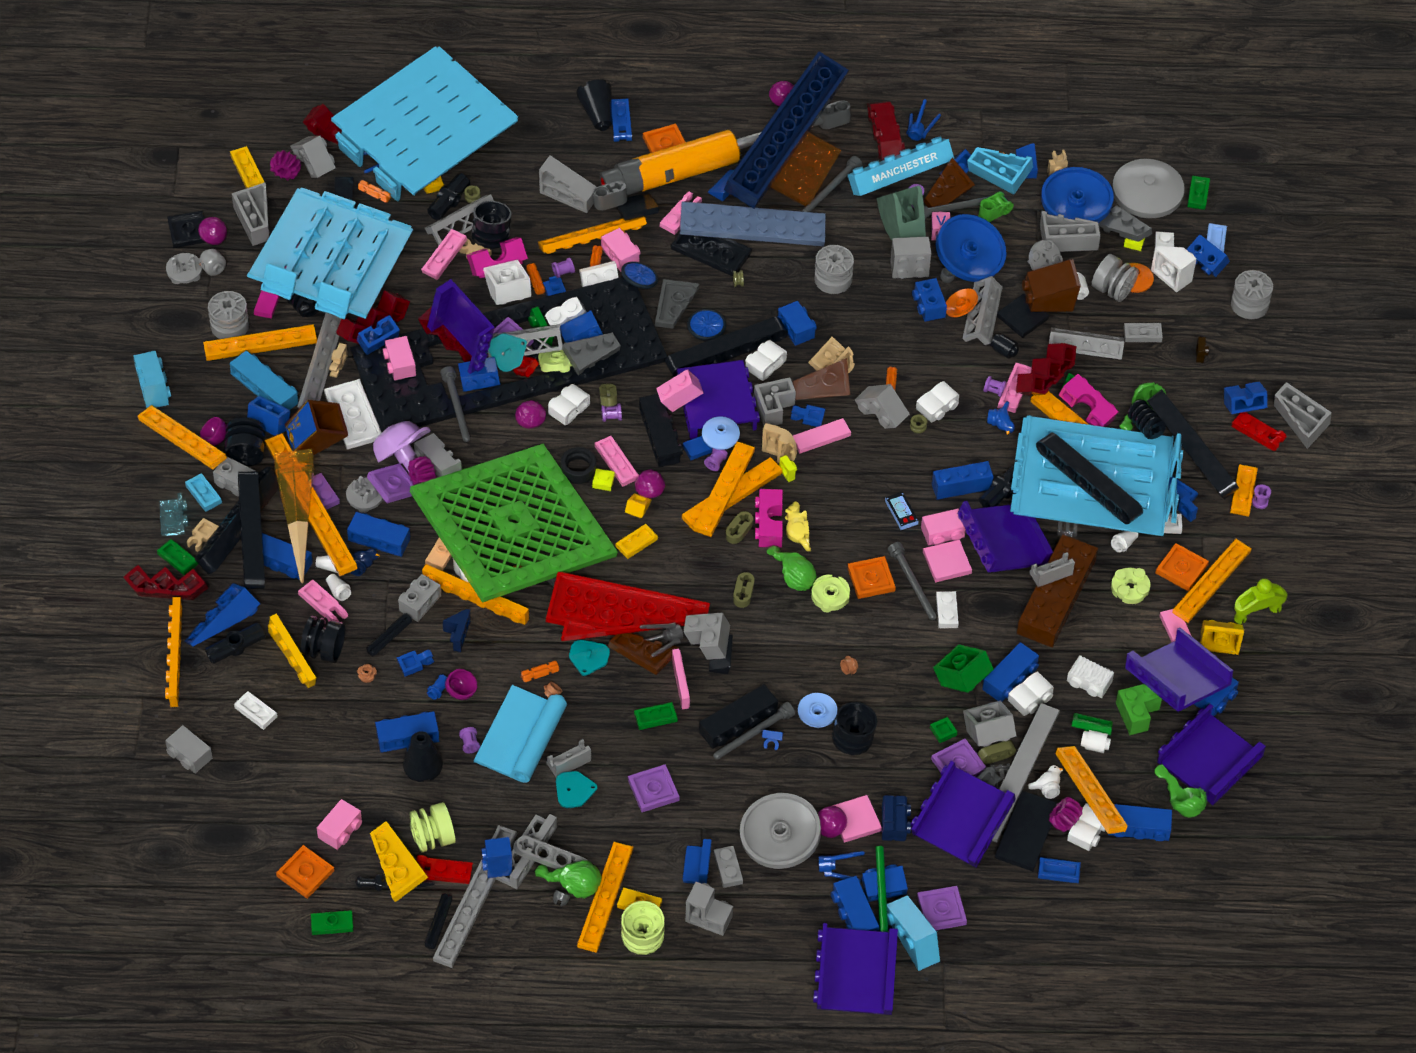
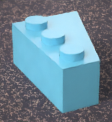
(999, 168)
(152, 379)
(914, 932)

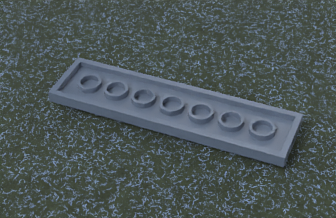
(752, 224)

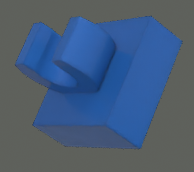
(554, 286)
(772, 736)

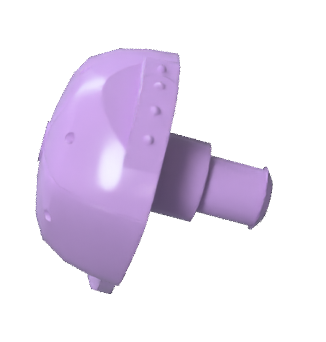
(397, 441)

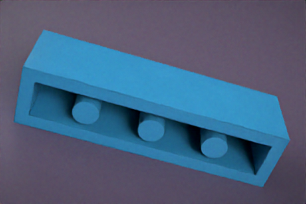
(263, 381)

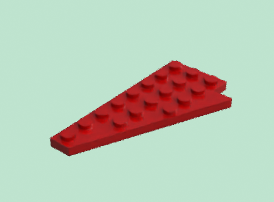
(605, 608)

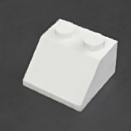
(1173, 266)
(507, 282)

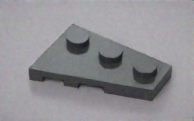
(1125, 224)
(673, 301)
(588, 351)

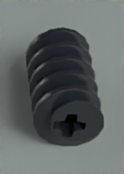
(1146, 419)

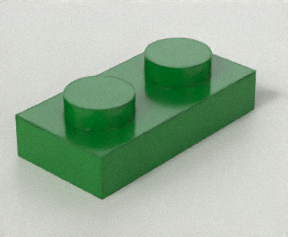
(1198, 192)
(537, 320)

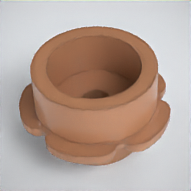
(849, 665)
(366, 677)
(552, 689)

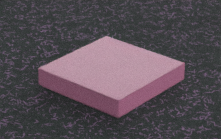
(947, 561)
(860, 819)

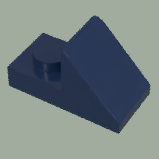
(458, 627)

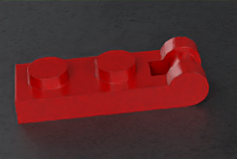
(1258, 431)
(446, 869)

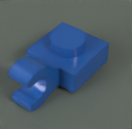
(811, 415)
(412, 663)

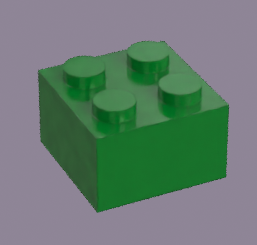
(963, 668)

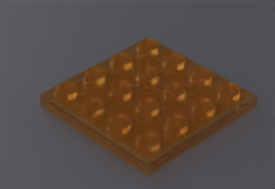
(806, 169)

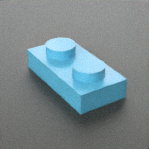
(203, 492)

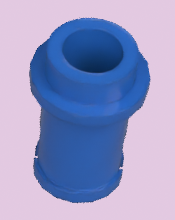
(436, 689)

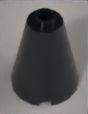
(597, 102)
(422, 758)

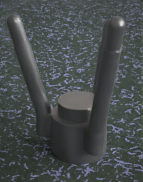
(672, 634)

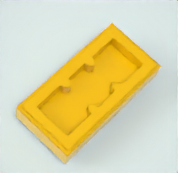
(636, 541)
(630, 896)

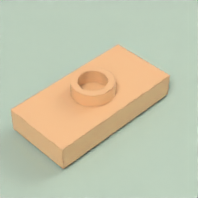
(438, 556)

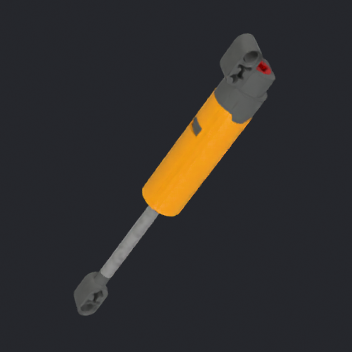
(688, 160)

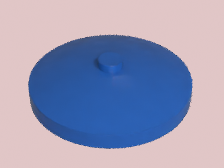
(1077, 194)
(970, 247)

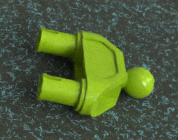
(1259, 597)

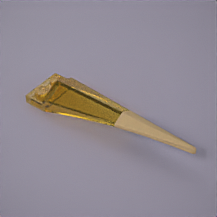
(295, 482)

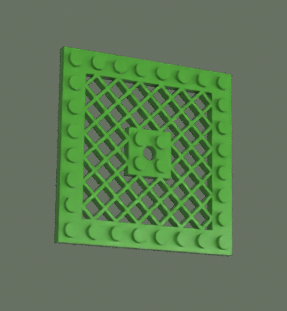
(492, 584)

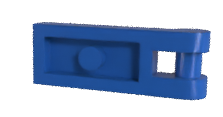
(621, 120)

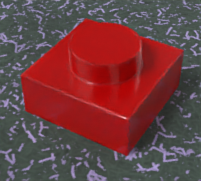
(527, 367)

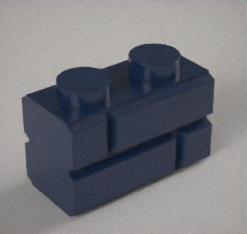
(895, 818)

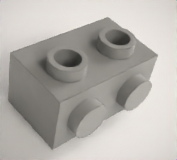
(227, 474)
(419, 597)

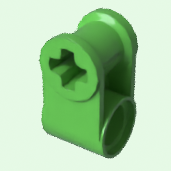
(994, 207)

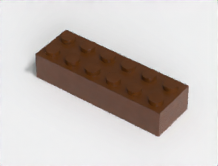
(1053, 602)

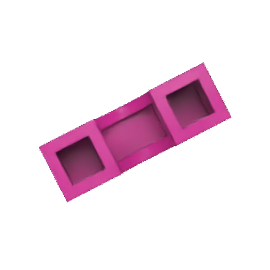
(511, 250)
(1080, 391)
(769, 505)

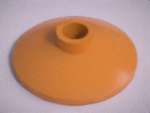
(1144, 279)
(961, 302)

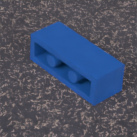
(962, 480)
(378, 534)
(280, 556)
(1011, 672)
(397, 732)
(1145, 822)
(853, 905)

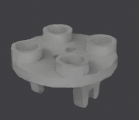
(1043, 251)
(183, 274)
(363, 495)

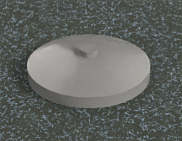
(1148, 188)
(780, 830)

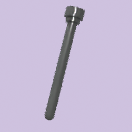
(852, 163)
(953, 206)
(448, 375)
(897, 551)
(784, 712)

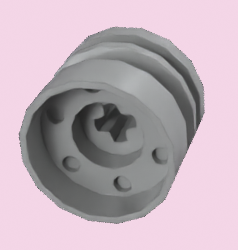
(833, 269)
(1115, 277)
(1251, 294)
(228, 315)

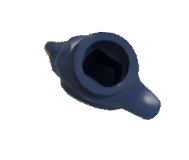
(363, 560)

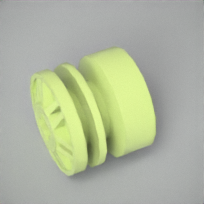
(432, 827)
(642, 927)

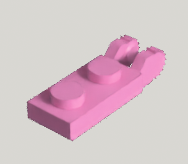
(672, 220)
(322, 601)

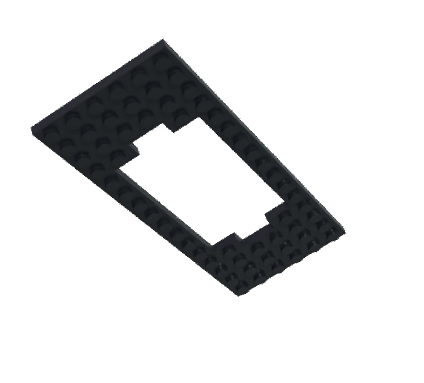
(616, 308)

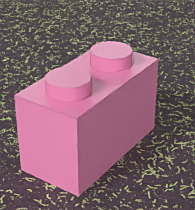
(619, 248)
(400, 358)
(679, 390)
(942, 527)
(339, 824)

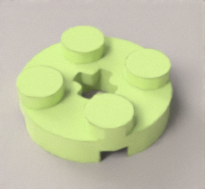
(554, 361)
(1134, 576)
(830, 602)

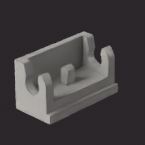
(1052, 571)
(570, 759)

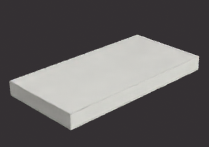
(356, 411)

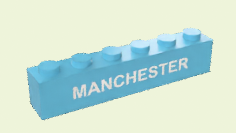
(901, 166)

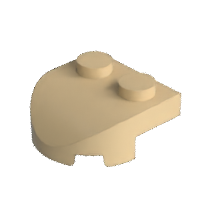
(831, 353)
(778, 442)

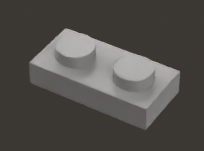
(1143, 332)
(728, 866)

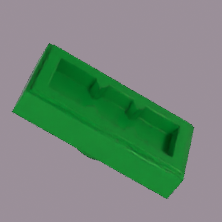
(177, 557)
(655, 716)
(1092, 723)
(332, 922)

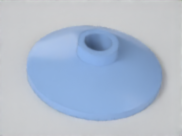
(720, 439)
(820, 704)

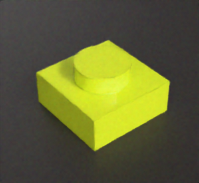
(1134, 244)
(788, 468)
(603, 479)

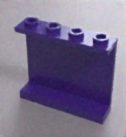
(463, 321)
(724, 395)
(1004, 538)
(1181, 671)
(1209, 755)
(962, 814)
(856, 970)

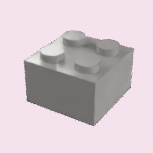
(910, 257)
(989, 723)

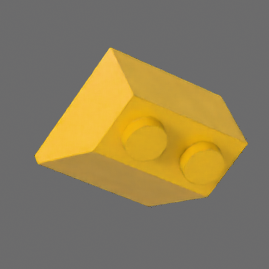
(1221, 636)

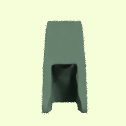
(899, 216)

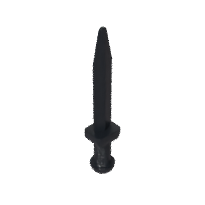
(380, 882)

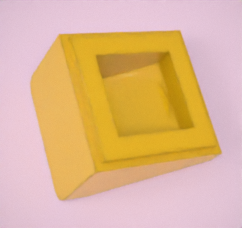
(637, 505)

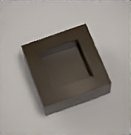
(1201, 349)

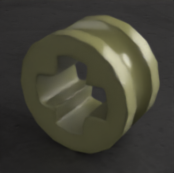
(469, 190)
(738, 278)
(918, 418)

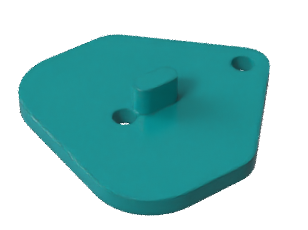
(512, 349)
(588, 656)
(579, 788)

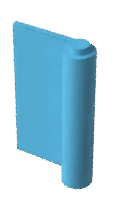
(520, 733)

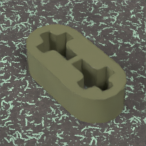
(608, 395)
(736, 525)
(739, 589)
(997, 752)

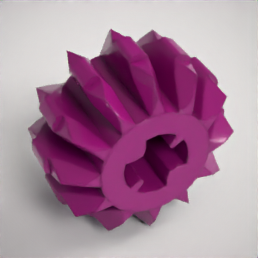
(285, 165)
(421, 470)
(1066, 814)

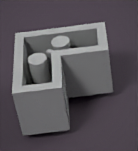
(314, 154)
(772, 398)
(884, 403)
(710, 632)
(706, 911)

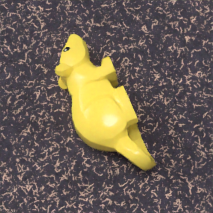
(797, 526)

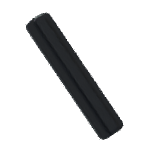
(389, 634)
(438, 921)

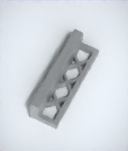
(456, 216)
(987, 311)
(537, 333)
(1089, 343)
(524, 865)

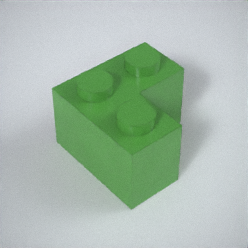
(1135, 705)

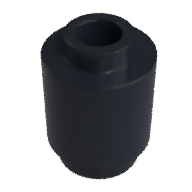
(1004, 346)

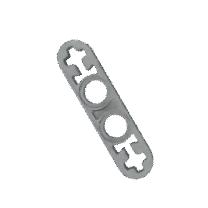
(552, 852)

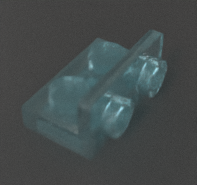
(172, 516)

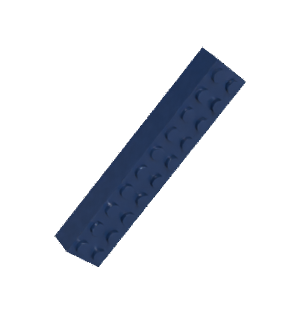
(786, 130)

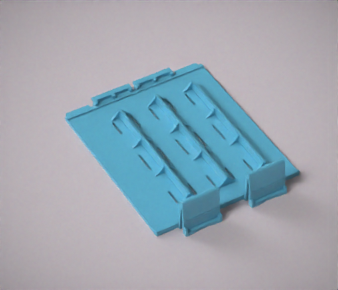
(432, 159)
(297, 224)
(1124, 456)

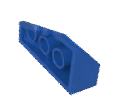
(232, 608)

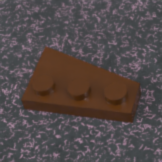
(949, 186)
(824, 383)
(640, 651)

